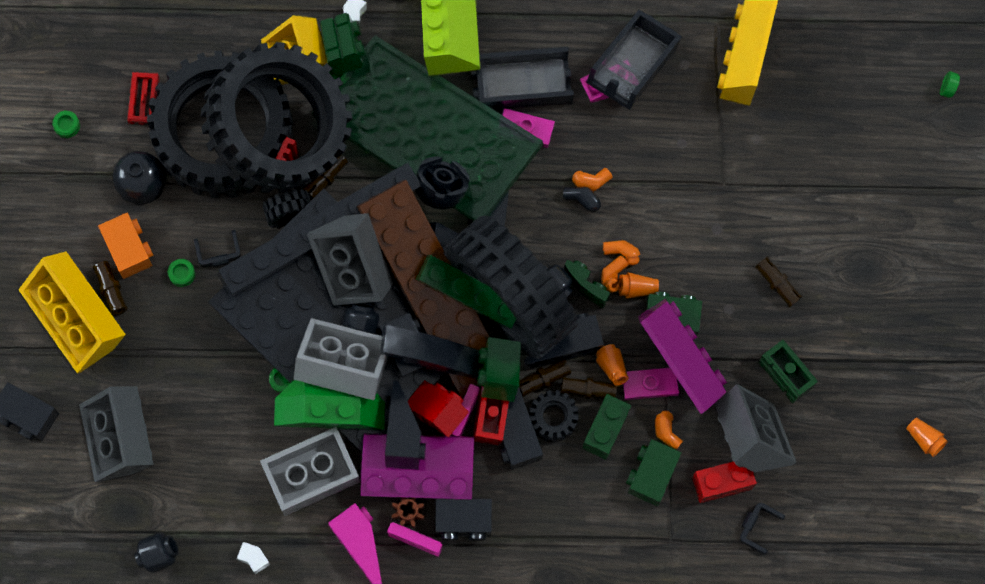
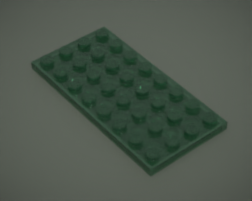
(415, 116)

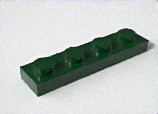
(465, 290)

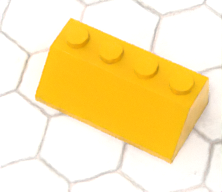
(748, 50)
(71, 311)

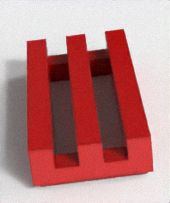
(141, 119)
(288, 150)

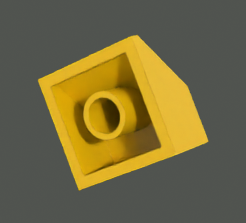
(299, 32)

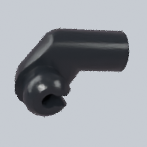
(584, 195)

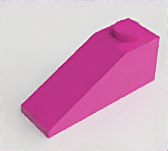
(357, 537)

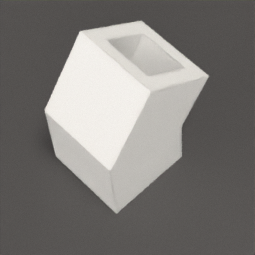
(355, 9)
(253, 556)

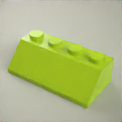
(450, 36)

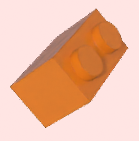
(125, 245)

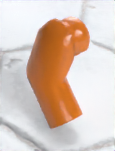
(594, 182)
(624, 248)
(610, 273)
(663, 430)

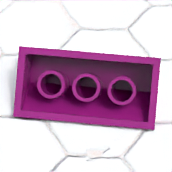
(683, 355)
(443, 473)

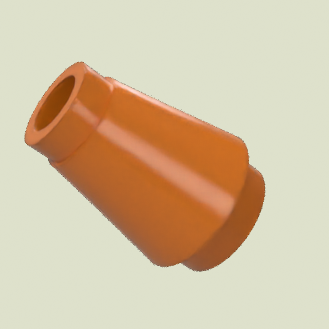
(637, 285)
(612, 363)
(927, 437)

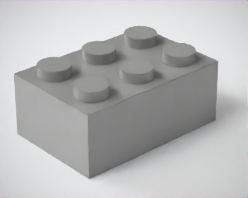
(340, 359)
(310, 471)

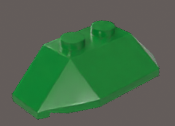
(321, 407)

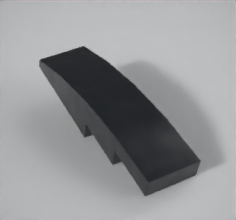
(430, 351)

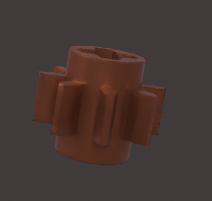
(405, 503)

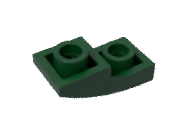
(593, 291)

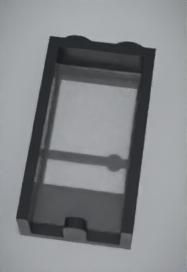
(633, 59)
(524, 78)

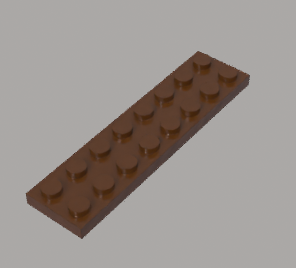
(405, 243)

